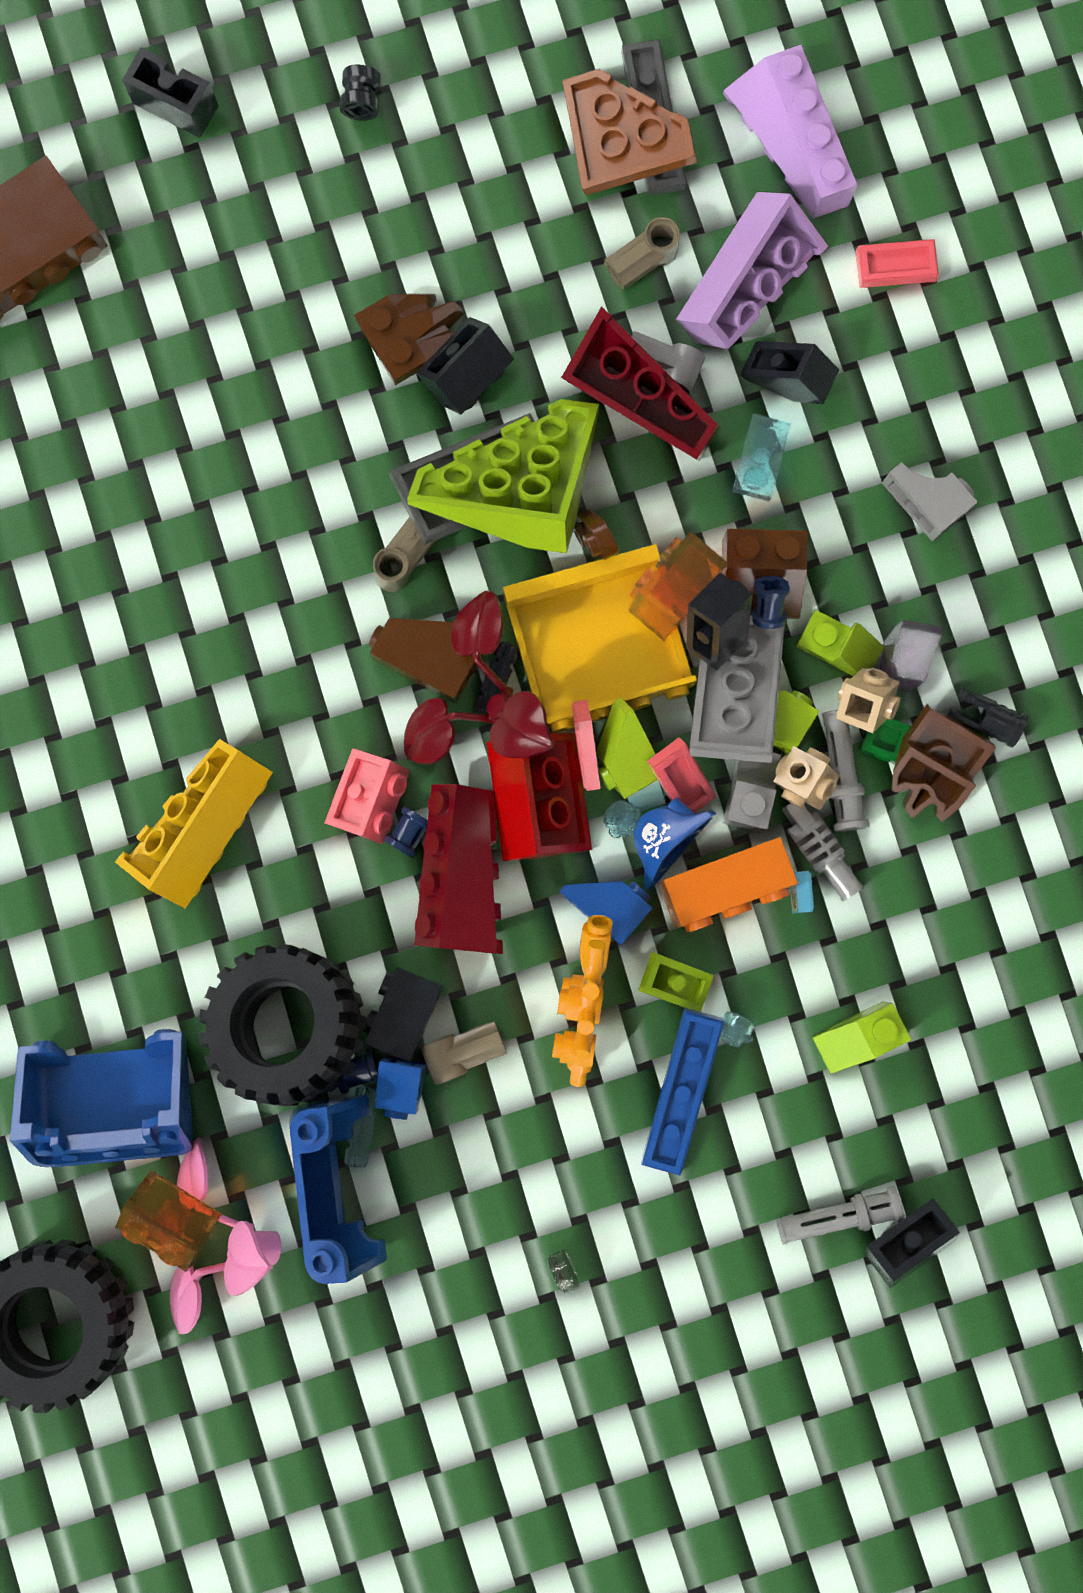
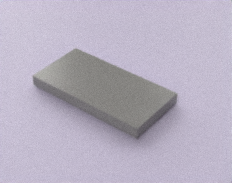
(739, 701)

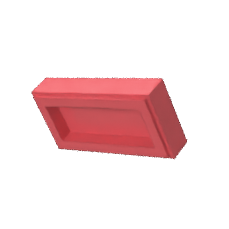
(897, 263)
(585, 745)
(681, 776)

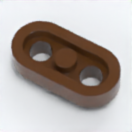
(595, 535)

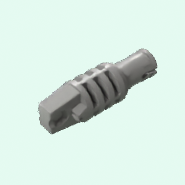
(821, 849)

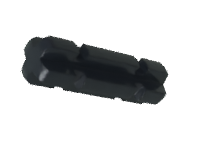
(505, 656)

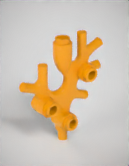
(582, 1000)

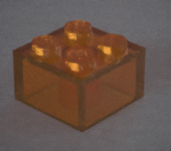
(681, 574)

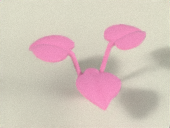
(248, 1253)

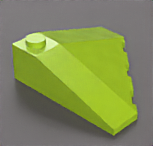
(519, 485)

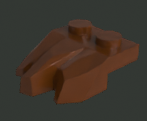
(407, 330)
(938, 763)

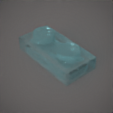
(761, 457)

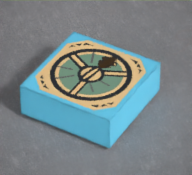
(802, 893)

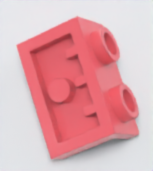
(367, 796)

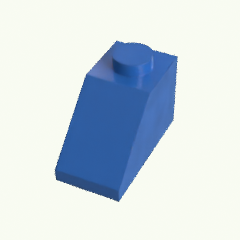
(615, 900)
(399, 1087)

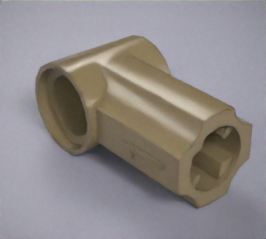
(642, 255)
(405, 550)
(453, 1054)

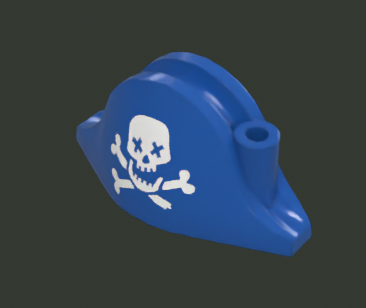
(665, 835)

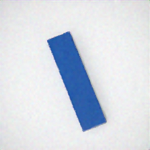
(682, 1091)

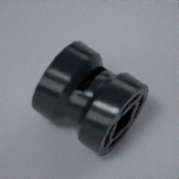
(360, 92)

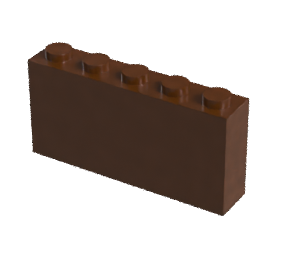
(41, 233)

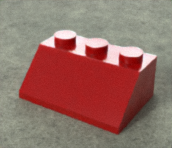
(540, 802)

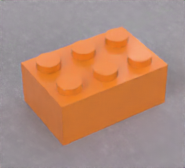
(728, 885)

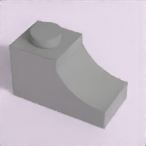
(930, 501)
(752, 795)

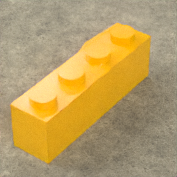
(196, 825)

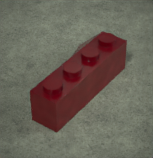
(632, 383)
(459, 872)

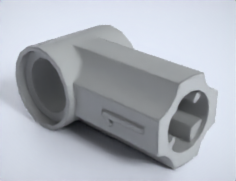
(679, 361)

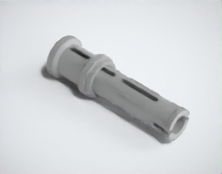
(847, 791)
(863, 1217)

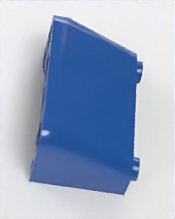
(102, 1103)
(331, 1246)

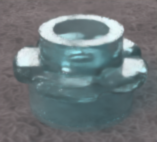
(621, 819)
(736, 1029)

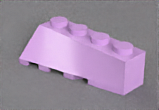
(793, 124)
(750, 269)

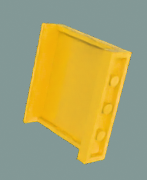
(588, 645)

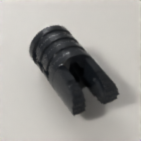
(995, 720)

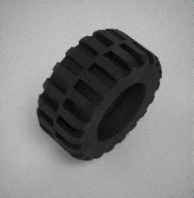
(233, 1014)
(104, 1316)

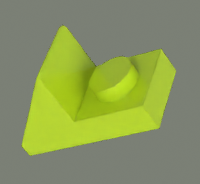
(839, 644)
(675, 982)

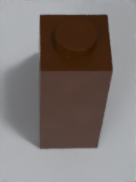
(423, 654)

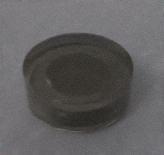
(563, 1271)

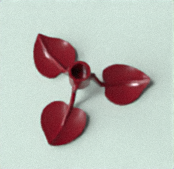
(517, 719)

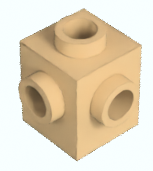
(868, 699)
(806, 778)

